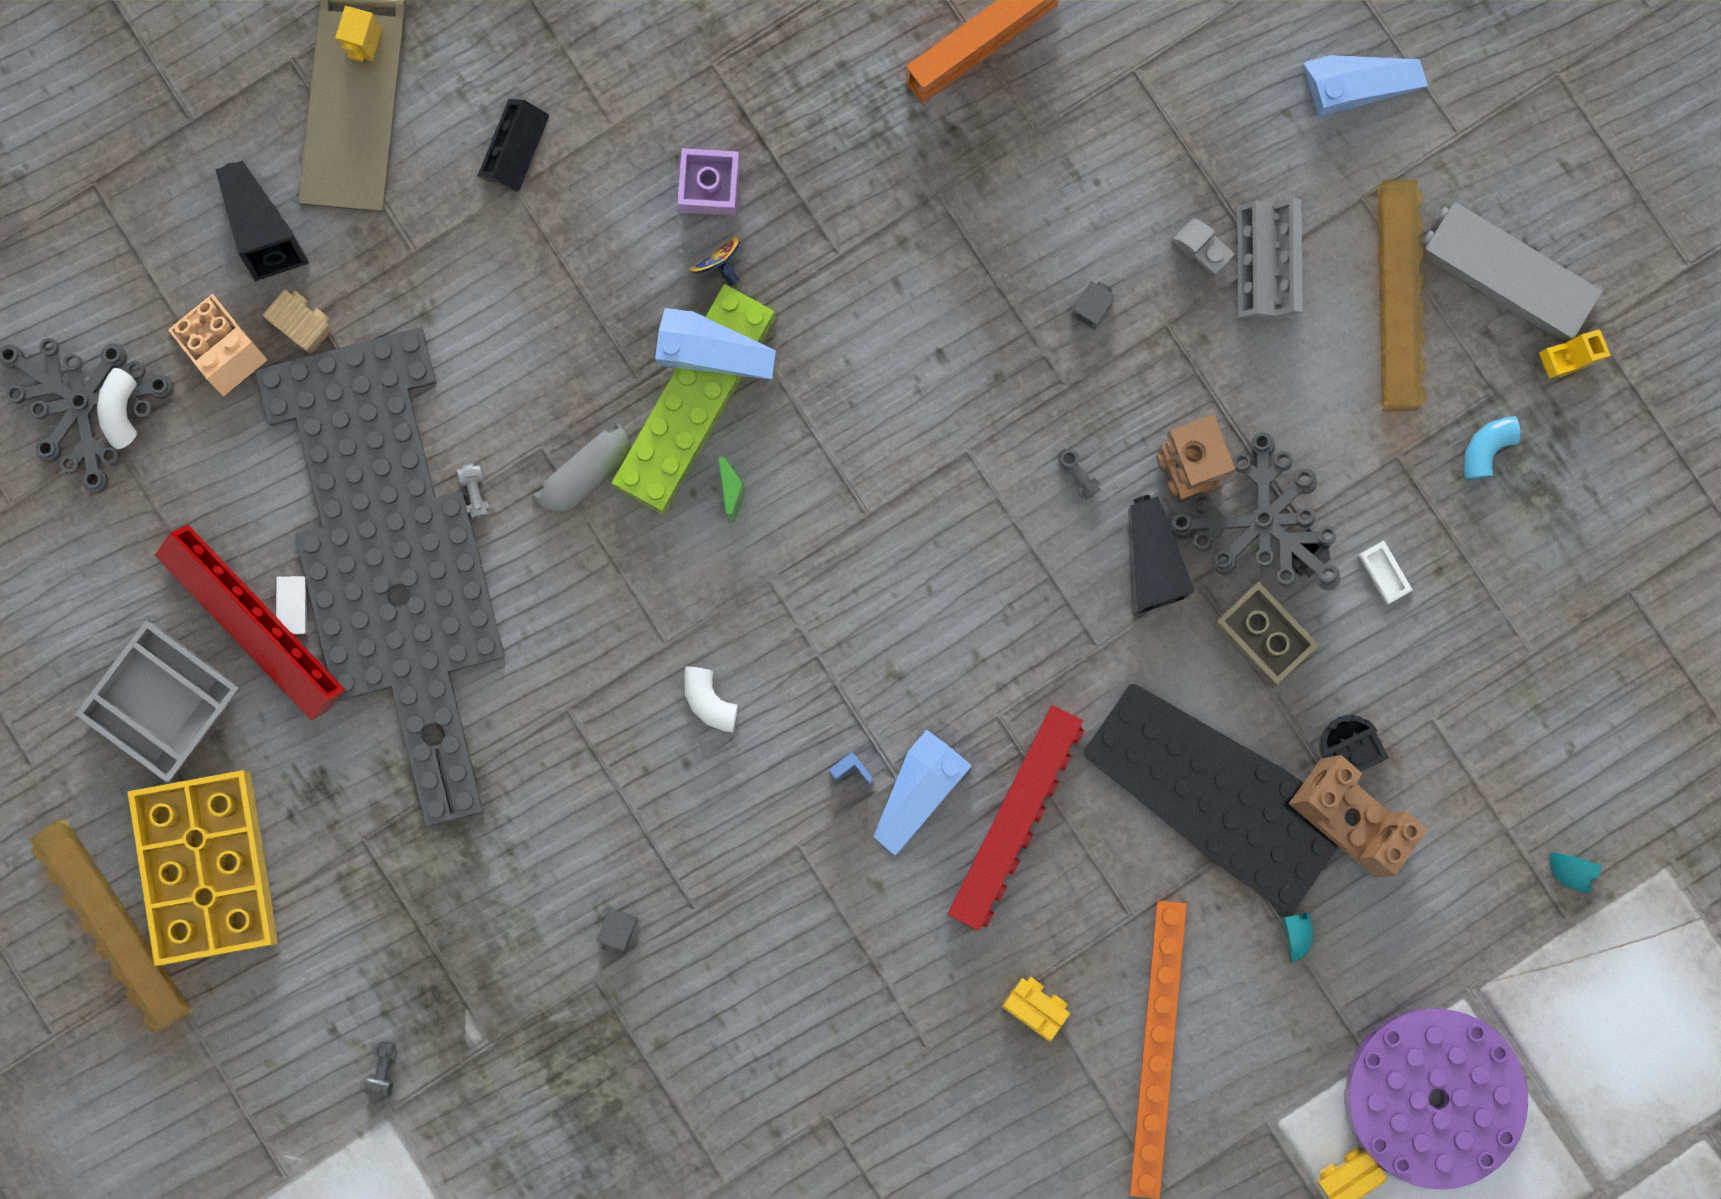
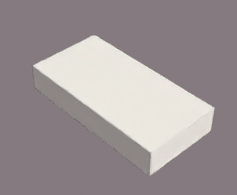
(1385, 572)
(292, 603)

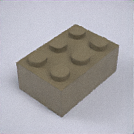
(1265, 634)

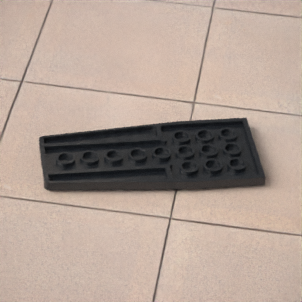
(1214, 795)

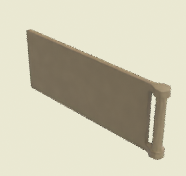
(351, 114)

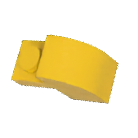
(1574, 354)

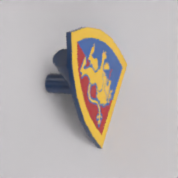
(719, 259)

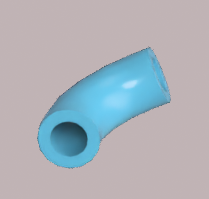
(1486, 443)

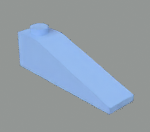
(1353, 81)
(703, 345)

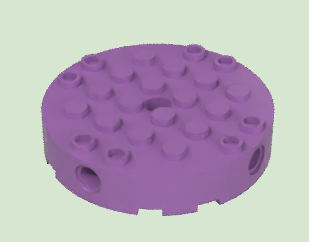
(1479, 1105)

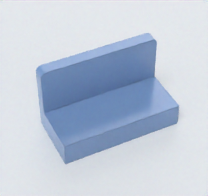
(846, 765)

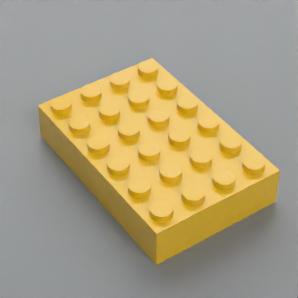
(202, 868)

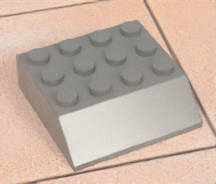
(157, 701)

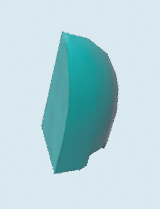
(1574, 872)
(1298, 935)

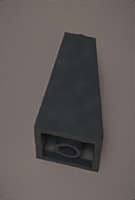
(257, 226)
(1155, 560)

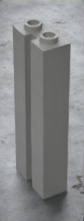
(1510, 272)

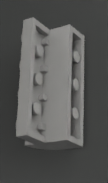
(1269, 260)

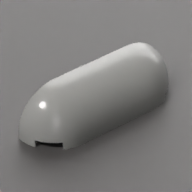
(585, 471)

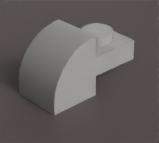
(1201, 244)

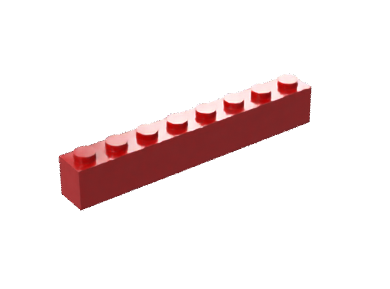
(249, 622)
(1015, 817)

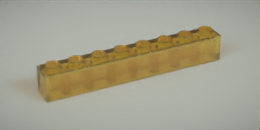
(1400, 295)
(110, 926)

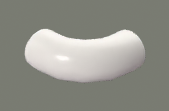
(112, 408)
(704, 701)

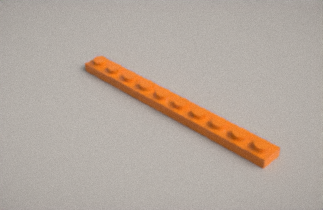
(1157, 1049)

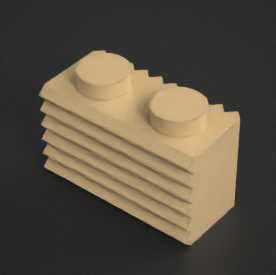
(297, 321)

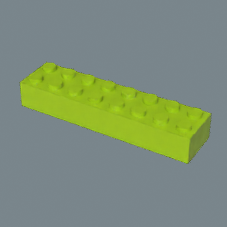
(687, 412)

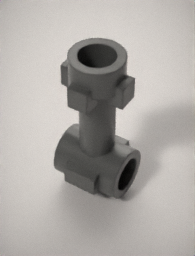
(1068, 461)
(378, 1086)

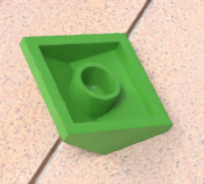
(732, 489)

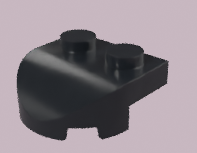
(1354, 740)

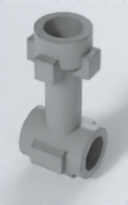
(471, 476)

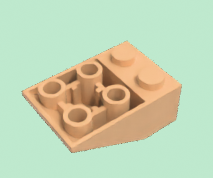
(217, 345)

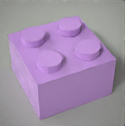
(708, 182)

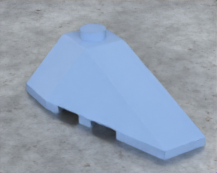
(922, 784)

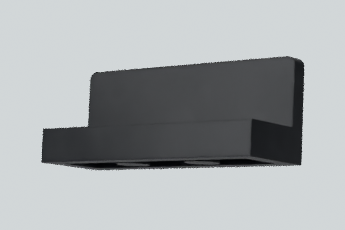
(513, 144)

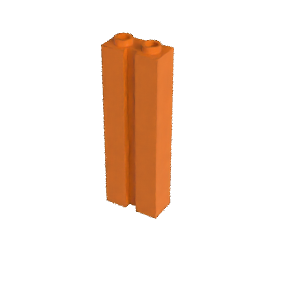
(972, 44)

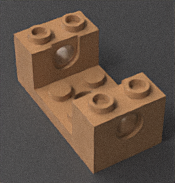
(1200, 456)
(1377, 838)

